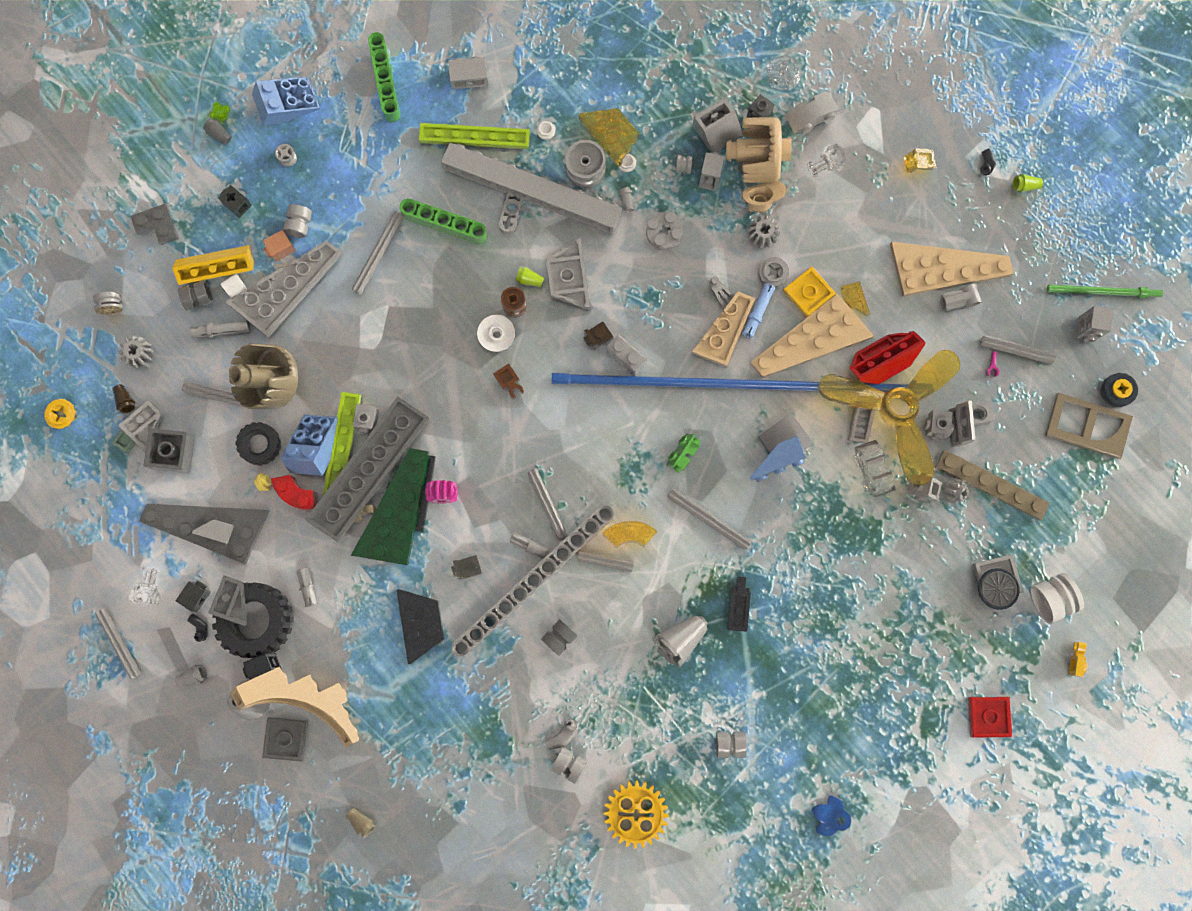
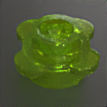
(221, 117)

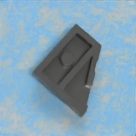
(230, 601)

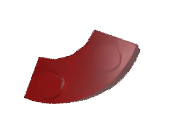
(293, 494)

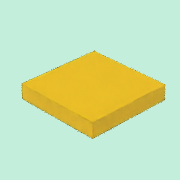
(809, 292)

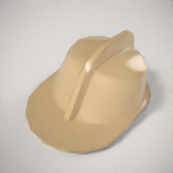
(763, 195)

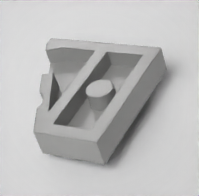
(139, 422)

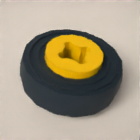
(1119, 397)

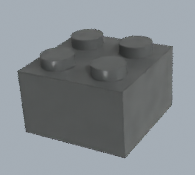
(169, 450)

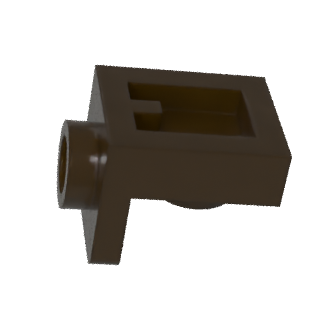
(597, 336)

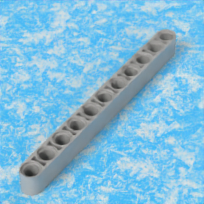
(524, 584)

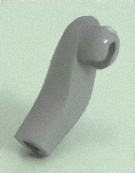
(564, 736)

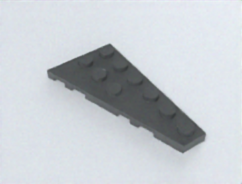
(182, 520)

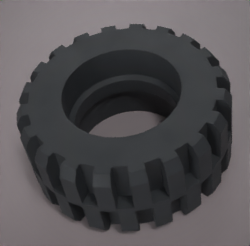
(277, 629)

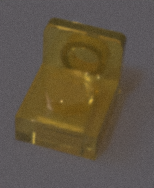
(920, 159)

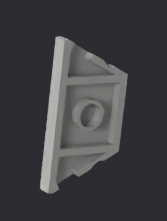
(568, 276)

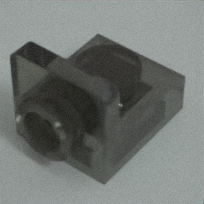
(466, 568)

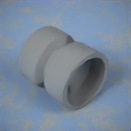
(297, 221)
(731, 744)
(568, 765)

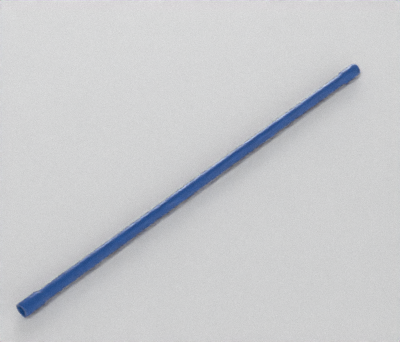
(566, 378)

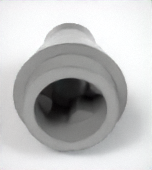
(192, 676)

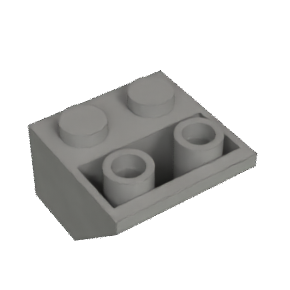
(717, 126)

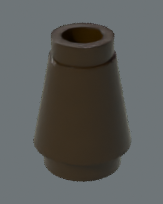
(123, 399)

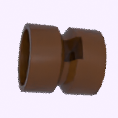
(513, 302)

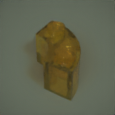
(629, 532)

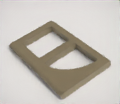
(1111, 446)

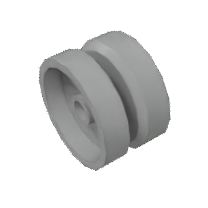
(585, 163)

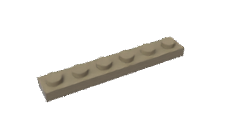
(992, 485)

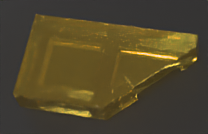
(855, 297)

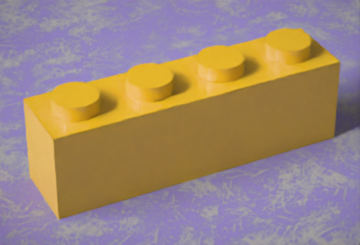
(213, 265)

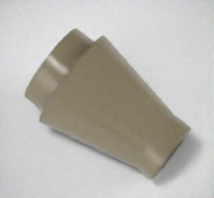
(360, 822)

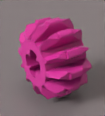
(441, 491)

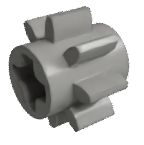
(956, 491)

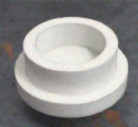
(546, 130)
(628, 164)

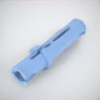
(755, 317)

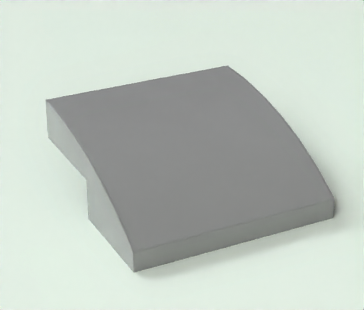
(963, 424)
(784, 430)

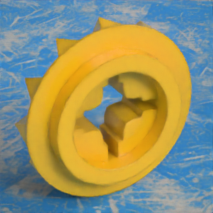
(53, 419)

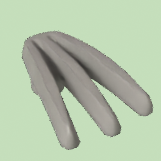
(717, 287)

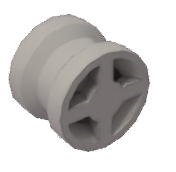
(286, 150)
(683, 164)

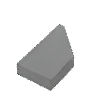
(215, 530)

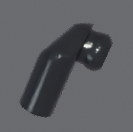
(989, 164)
(201, 627)

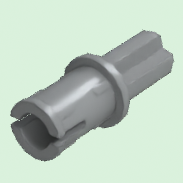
(529, 545)
(306, 586)

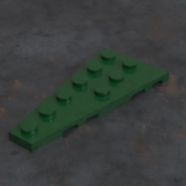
(393, 524)

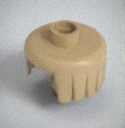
(762, 152)

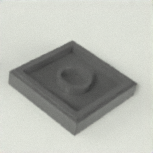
(285, 739)

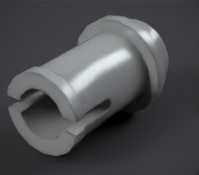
(627, 201)

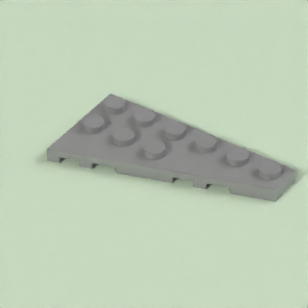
(280, 292)

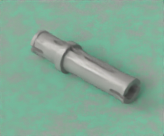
(211, 330)

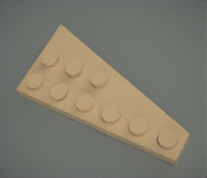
(937, 268)
(820, 334)

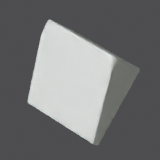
(233, 286)

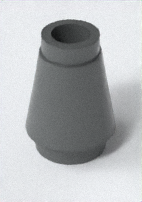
(217, 131)

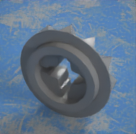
(774, 263)

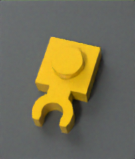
(1078, 662)

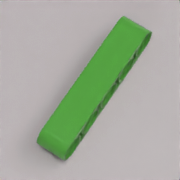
(384, 69)
(437, 215)

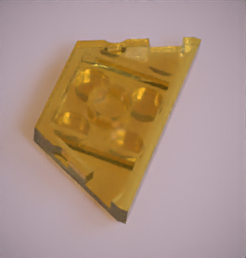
(611, 131)

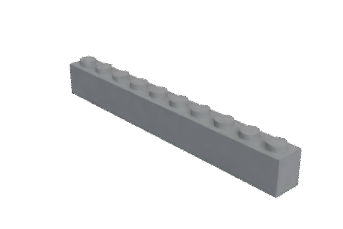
(536, 189)

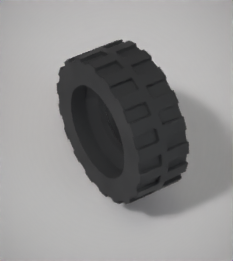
(245, 436)

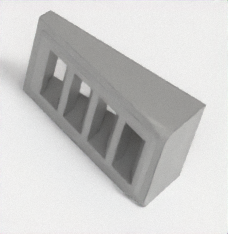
(856, 413)

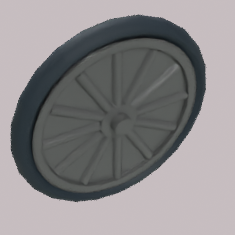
(998, 588)

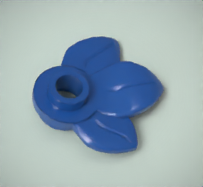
(828, 815)

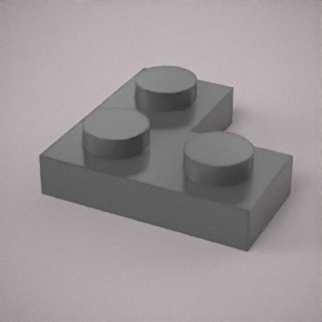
(156, 219)

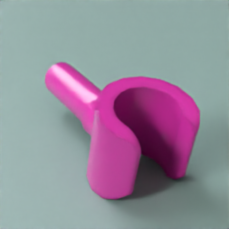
(993, 365)

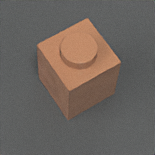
(278, 246)

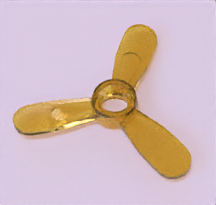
(911, 446)

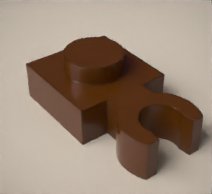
(507, 379)

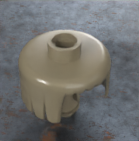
(263, 376)

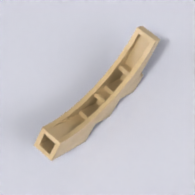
(326, 705)

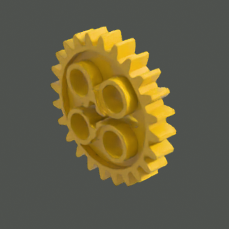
(635, 833)

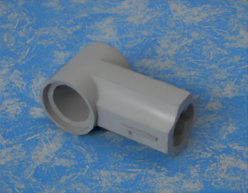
(966, 296)

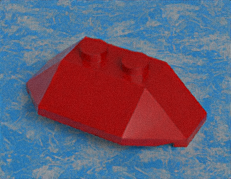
(886, 357)

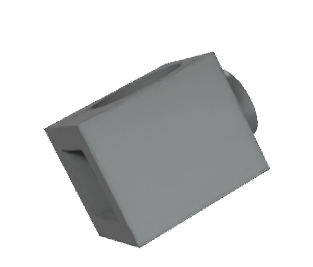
(985, 412)

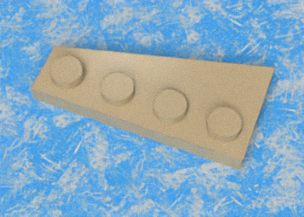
(723, 335)

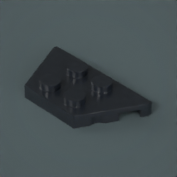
(420, 624)

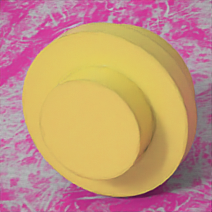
(262, 482)

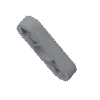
(513, 222)

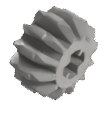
(766, 225)
(131, 347)

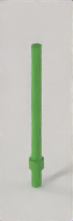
(1141, 292)

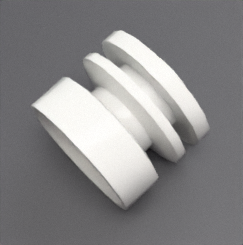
(1057, 598)

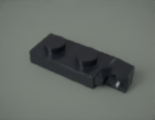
(739, 606)

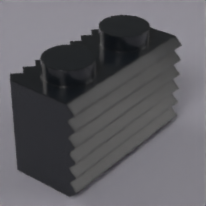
(260, 665)

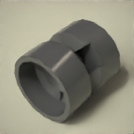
(195, 295)
(559, 637)

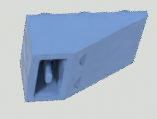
(284, 99)
(310, 445)
(782, 455)

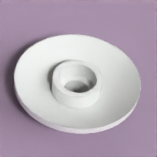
(495, 324)

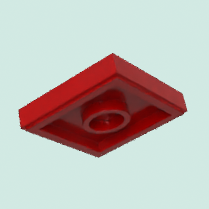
(990, 717)

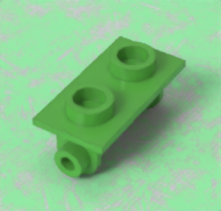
(687, 445)

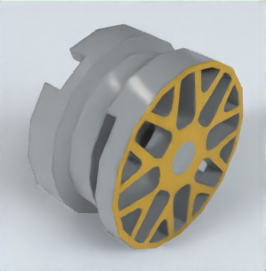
(107, 303)

